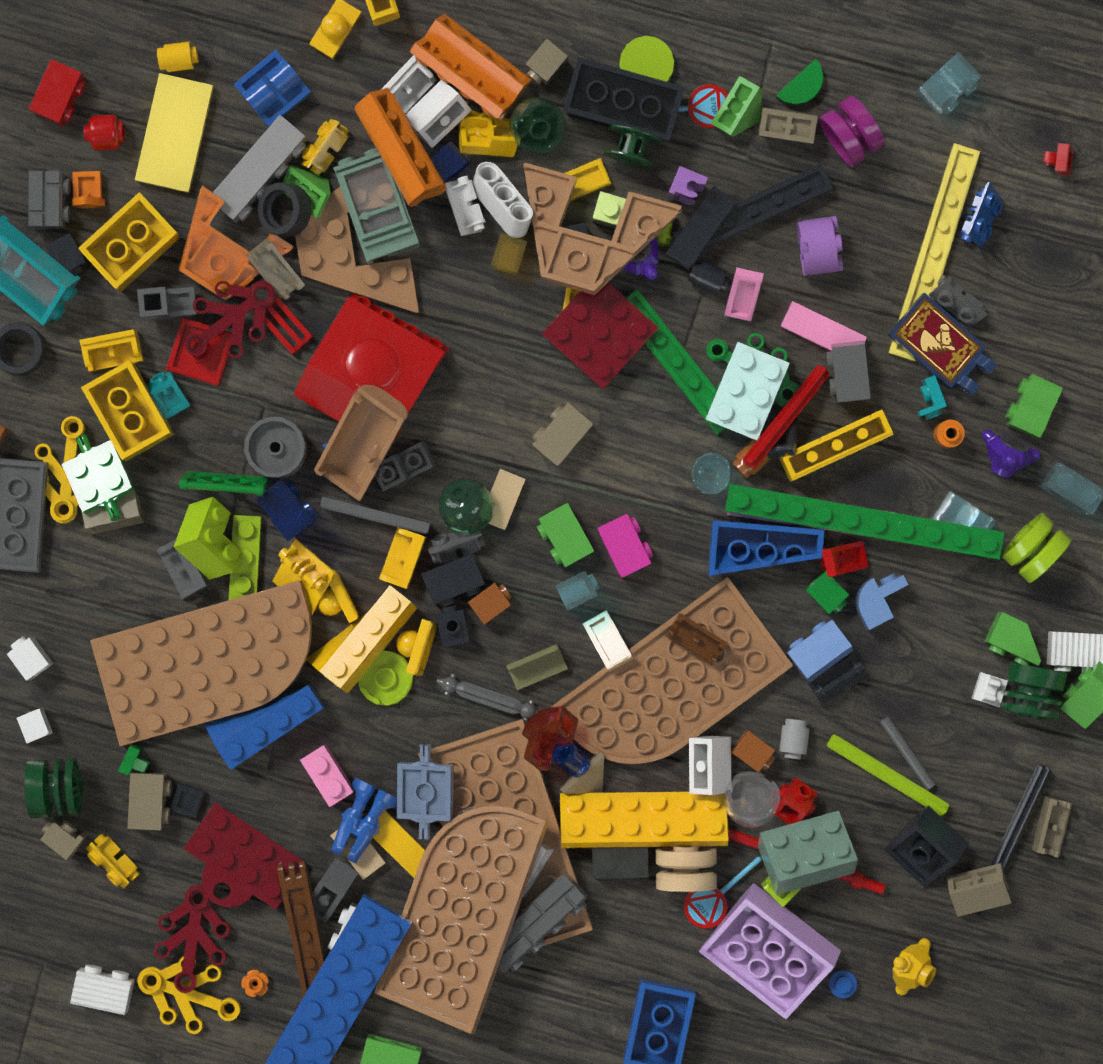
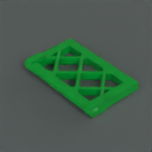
(224, 482)

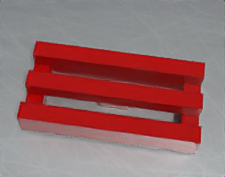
(300, 343)

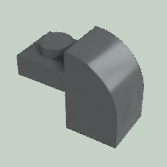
(166, 303)

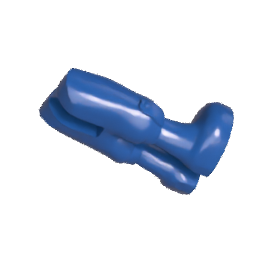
(355, 826)

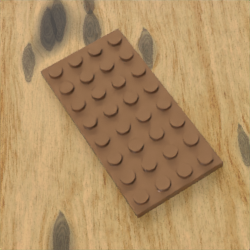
(494, 773)

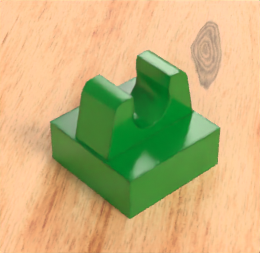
(133, 760)

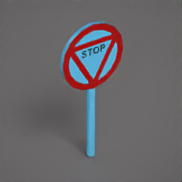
(705, 104)
(709, 907)

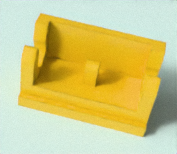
(111, 350)
(402, 558)

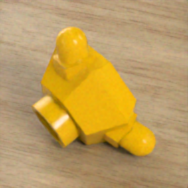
(913, 967)

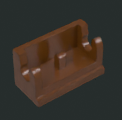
(696, 639)

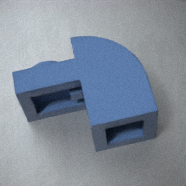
(871, 602)

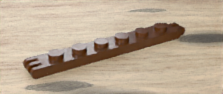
(302, 924)

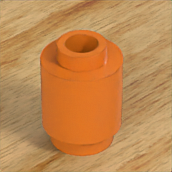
(940, 434)

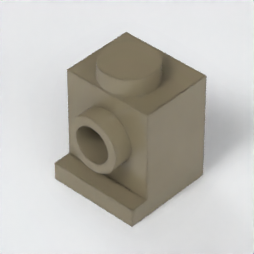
(62, 837)

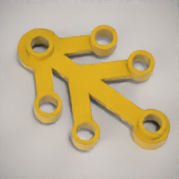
(66, 490)
(183, 998)

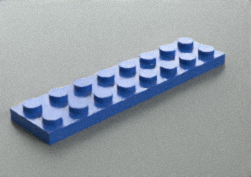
(341, 985)

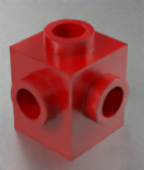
(798, 798)

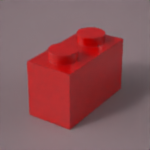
(58, 93)

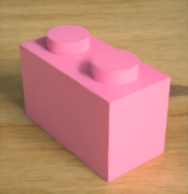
(327, 775)

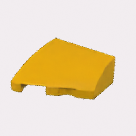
(485, 135)

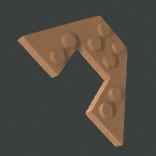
(329, 257)
(580, 258)

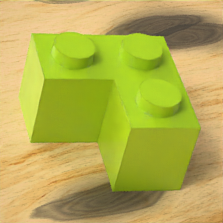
(203, 539)

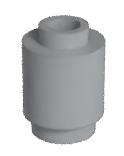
(794, 738)

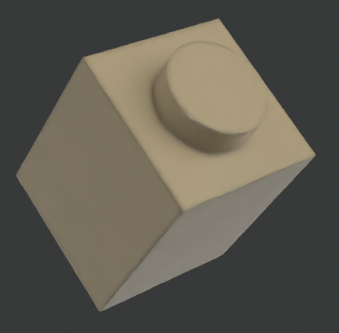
(546, 63)

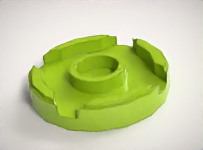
(648, 57)
(393, 679)

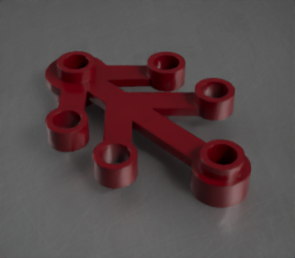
(233, 315)
(192, 934)

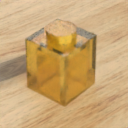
(509, 254)

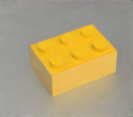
(129, 242)
(127, 410)

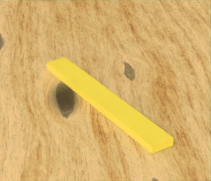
(940, 229)

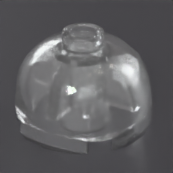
(751, 799)

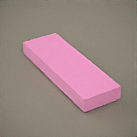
(817, 327)

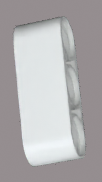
(502, 199)

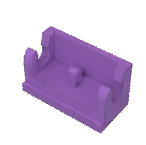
(684, 185)

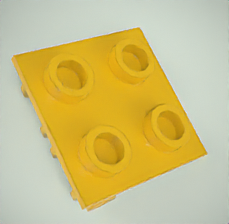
(303, 565)

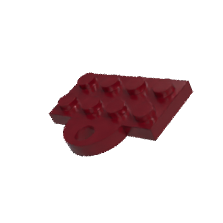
(238, 858)

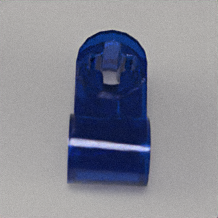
(449, 162)
(571, 759)

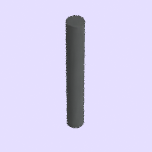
(907, 753)

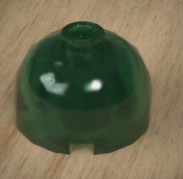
(537, 125)
(466, 505)

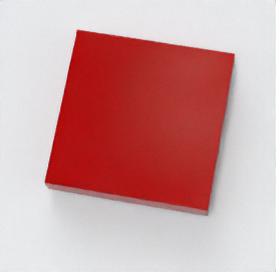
(204, 367)

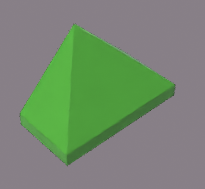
(740, 108)
(315, 186)

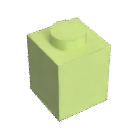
(608, 210)

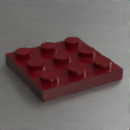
(600, 333)

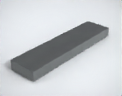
(375, 515)

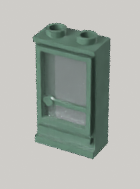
(375, 206)

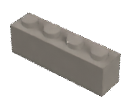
(259, 168)

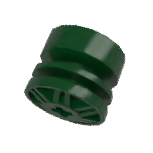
(1034, 691)
(47, 788)

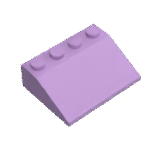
(770, 951)

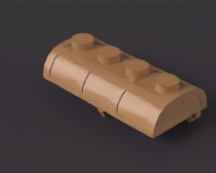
(361, 440)

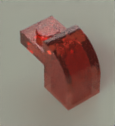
(545, 731)

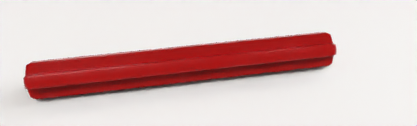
(785, 417)

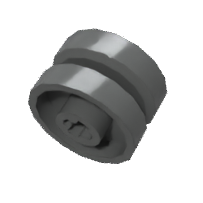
(260, 453)

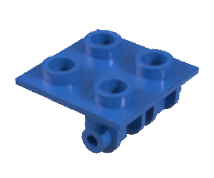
(987, 205)

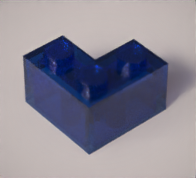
(287, 511)

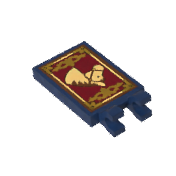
(941, 344)

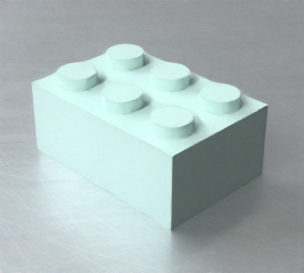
(747, 391)

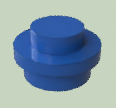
(842, 984)

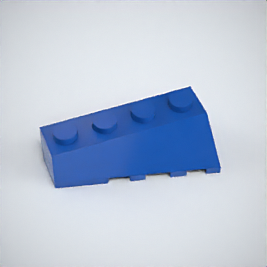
(754, 546)
(250, 731)

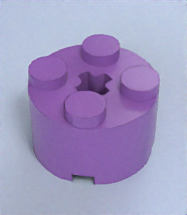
(819, 246)

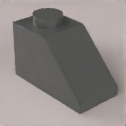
(332, 888)

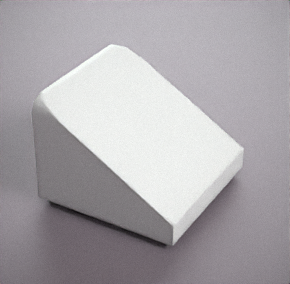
(34, 725)

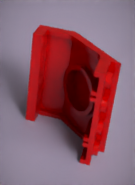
(368, 349)

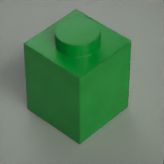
(827, 593)

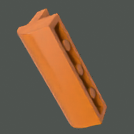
(471, 67)
(399, 147)

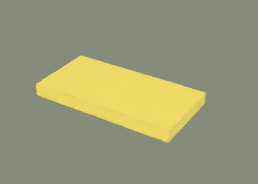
(174, 133)

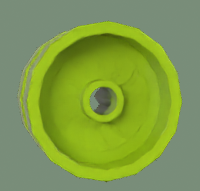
(1036, 546)

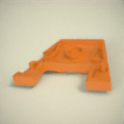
(212, 255)

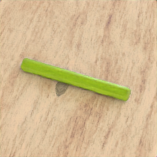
(887, 774)

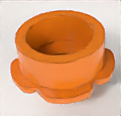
(250, 989)

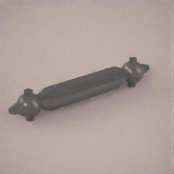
(487, 697)

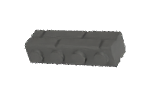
(540, 918)

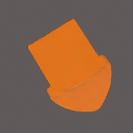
(87, 189)

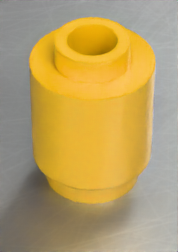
(177, 56)

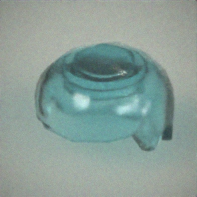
(712, 473)

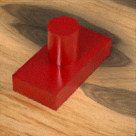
(844, 559)

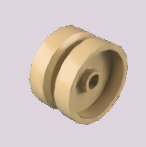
(686, 872)

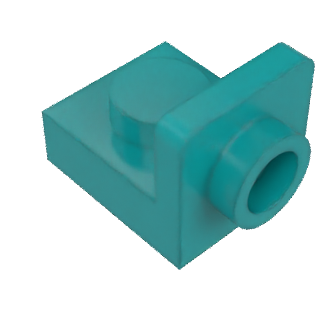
(931, 393)
(167, 394)

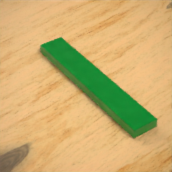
(678, 362)

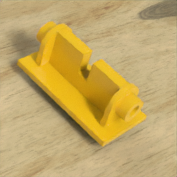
(317, 153)
(117, 870)

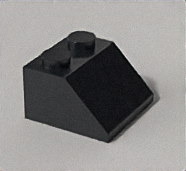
(927, 846)

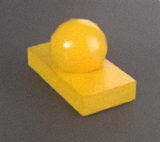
(335, 28)
(338, 599)
(417, 646)

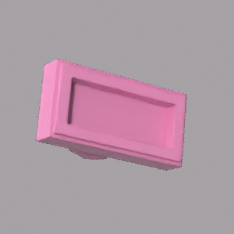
(743, 294)

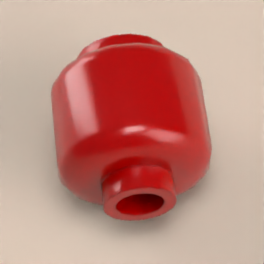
(104, 132)

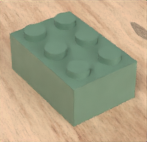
(807, 852)

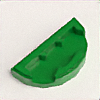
(803, 86)

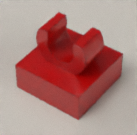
(1061, 159)

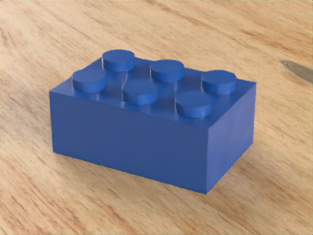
(659, 1023)

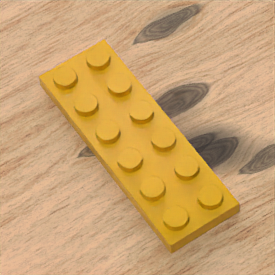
(642, 819)

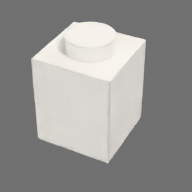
(29, 657)

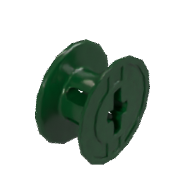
(634, 139)

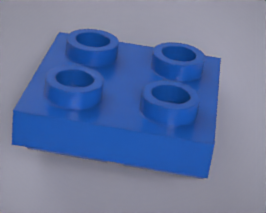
(272, 88)

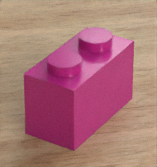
(624, 545)

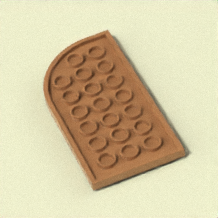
(204, 662)
(671, 694)
(463, 913)

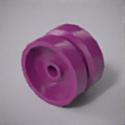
(851, 131)

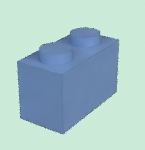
(819, 650)

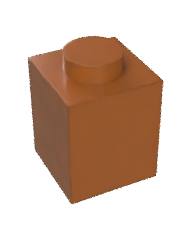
(490, 602)
(753, 751)

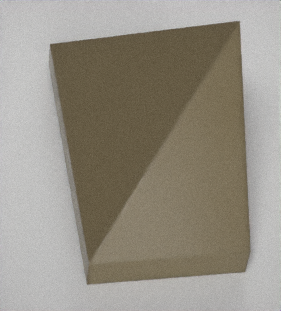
(591, 781)

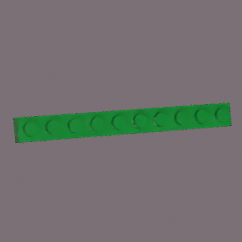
(864, 521)

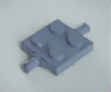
(425, 791)

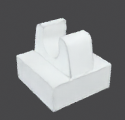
(989, 689)

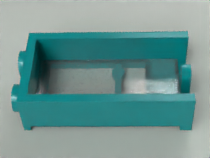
(33, 276)

